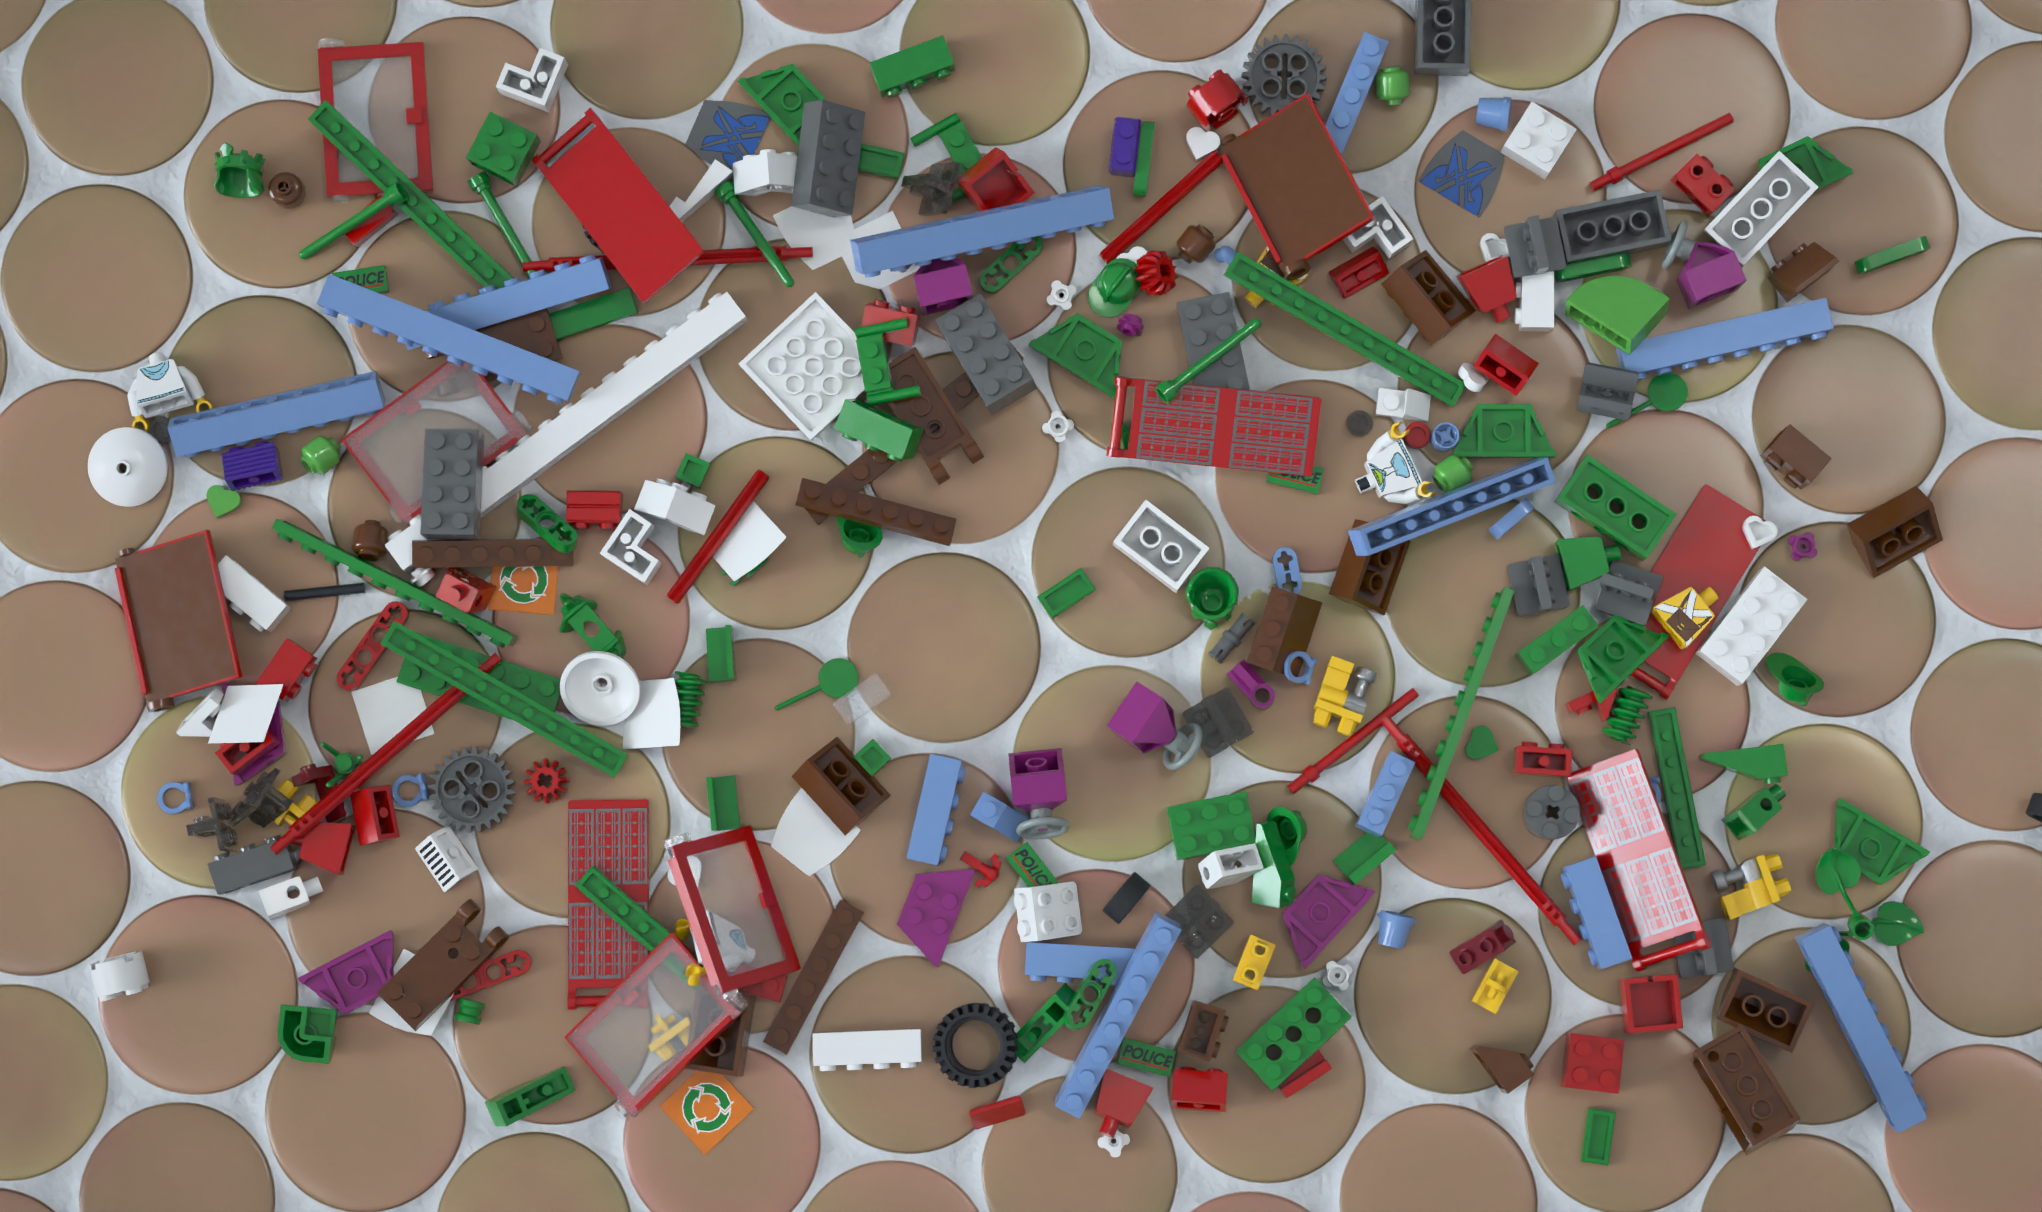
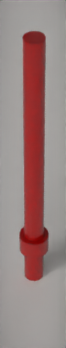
(1616, 174)
(1311, 773)

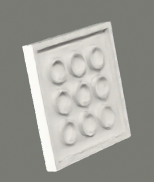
(808, 366)

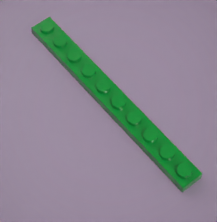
(418, 205)
(1344, 329)
(384, 578)
(504, 699)
(1456, 723)

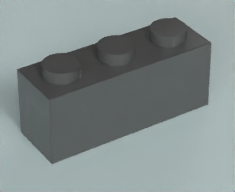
(250, 866)

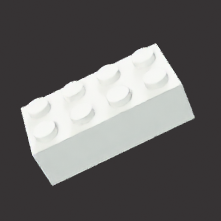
(1761, 208)
(1751, 626)

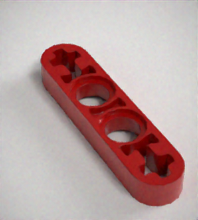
(369, 643)
(484, 981)

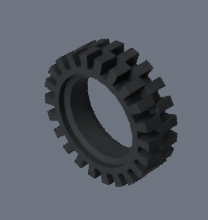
(946, 1056)

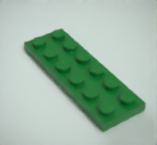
(533, 684)

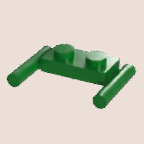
(957, 143)
(875, 363)

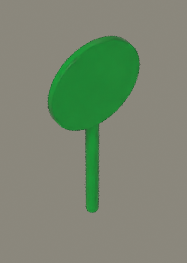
(1664, 393)
(835, 679)

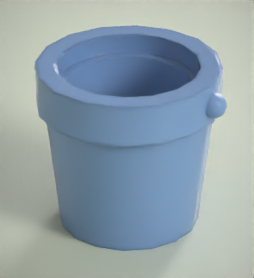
(1494, 112)
(1394, 928)

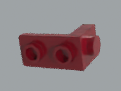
(320, 776)
(1483, 947)

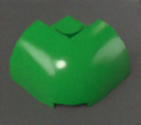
(307, 1032)

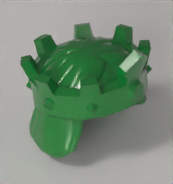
(238, 173)
(1212, 595)

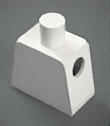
(1220, 868)
(276, 897)

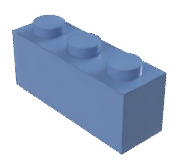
(1384, 794)

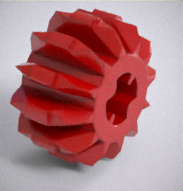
(1156, 273)
(549, 771)

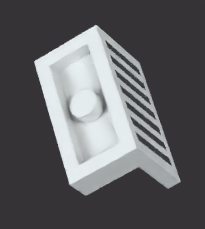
(446, 858)

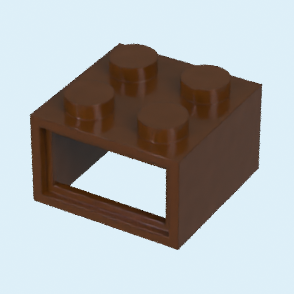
(1795, 457)
(1215, 1023)

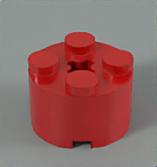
(1216, 100)

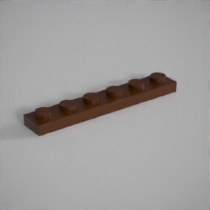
(875, 512)
(487, 553)
(813, 977)

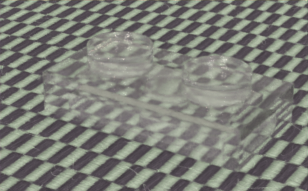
(862, 699)

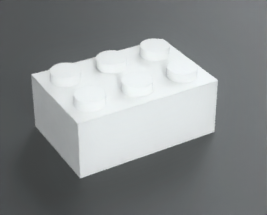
(1160, 546)

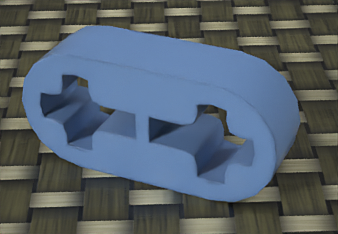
(1511, 518)
(1292, 566)

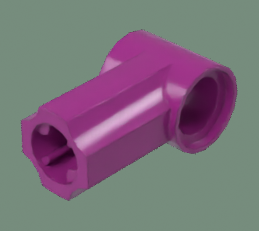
(1250, 683)

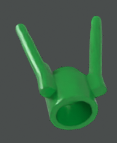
(344, 763)

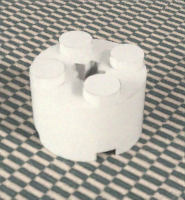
(119, 974)

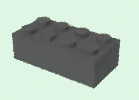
(1442, 37)
(828, 158)
(1613, 227)
(1204, 326)
(986, 354)
(452, 484)

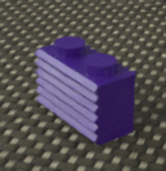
(1124, 147)
(252, 465)

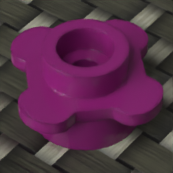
(1130, 325)
(1809, 550)

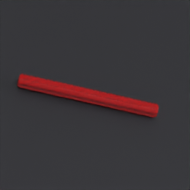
(1161, 207)
(718, 536)

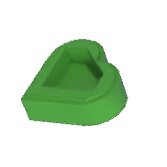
(223, 500)

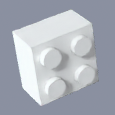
(1538, 140)

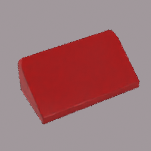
(371, 226)
(1359, 272)
(997, 1112)

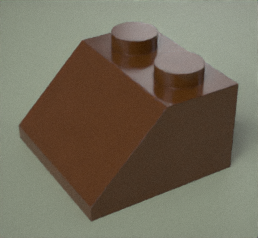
(1802, 270)
(1505, 1067)

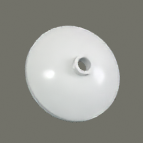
(144, 461)
(598, 701)

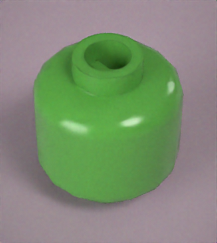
(1392, 85)
(320, 455)
(1452, 473)

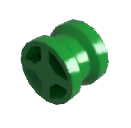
(469, 1011)

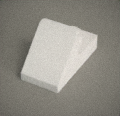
(1403, 404)
(202, 719)

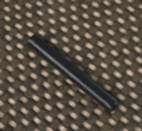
(328, 591)

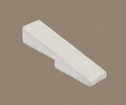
(704, 190)

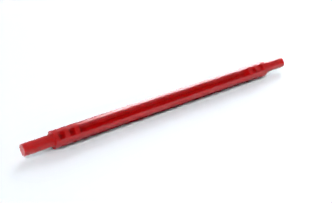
(709, 257)
(376, 761)
(1484, 834)

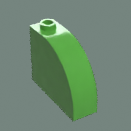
(1618, 309)

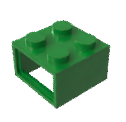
(503, 149)

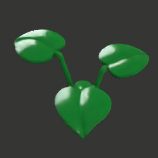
(1895, 920)

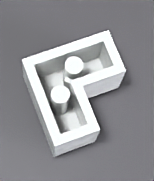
(537, 86)
(765, 173)
(1385, 229)
(674, 505)
(625, 548)

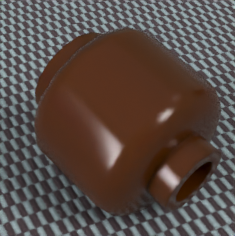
(294, 193)
(1196, 244)
(370, 540)

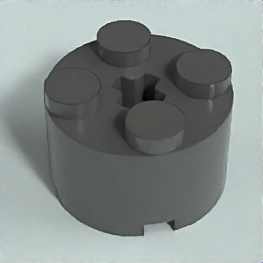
(1566, 813)

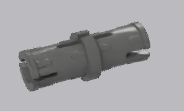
(1231, 638)

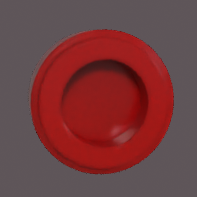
(1418, 436)

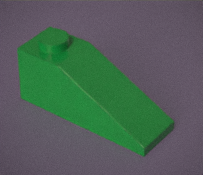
(1754, 762)
(1275, 882)
(1044, 1023)
(529, 1097)

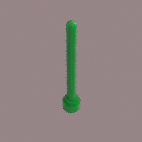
(481, 184)
(726, 194)
(393, 195)
(1168, 390)

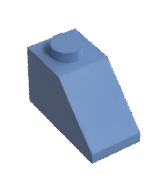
(998, 816)

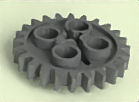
(1260, 75)
(490, 773)

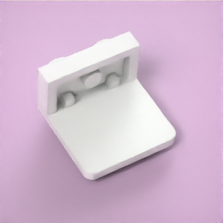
(1047, 911)

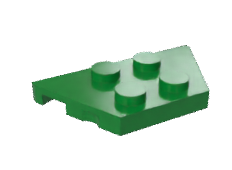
(782, 97)
(1813, 161)
(1083, 351)
(1503, 433)
(1616, 653)
(1874, 845)

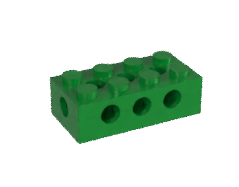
(1632, 503)
(1293, 1015)

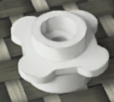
(1064, 302)
(1058, 434)
(421, 576)
(1331, 980)
(1114, 1149)

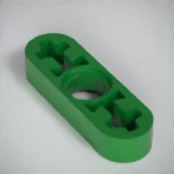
(1143, 158)
(1892, 255)
(1593, 267)
(991, 271)
(542, 513)
(1086, 1014)

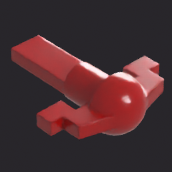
(991, 873)

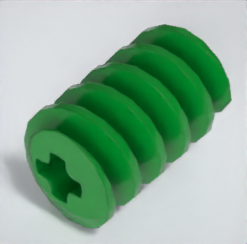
(687, 695)
(1626, 714)

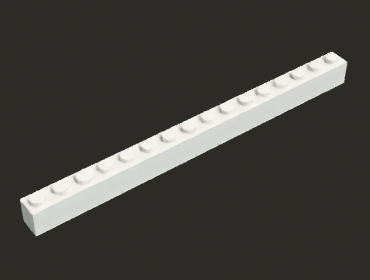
(593, 412)

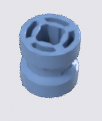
(1446, 432)

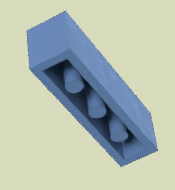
(934, 810)
(1596, 913)
(1072, 961)

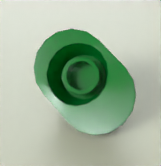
(1114, 288)
(859, 537)
(1794, 679)
(1291, 829)

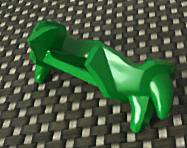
(576, 612)

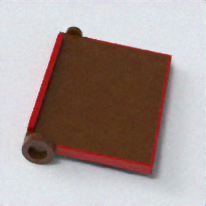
(1296, 185)
(177, 618)

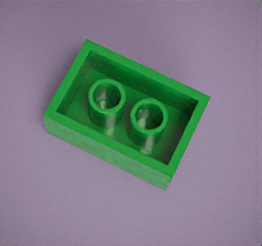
(1211, 825)

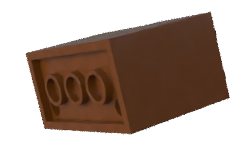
(1744, 1089)

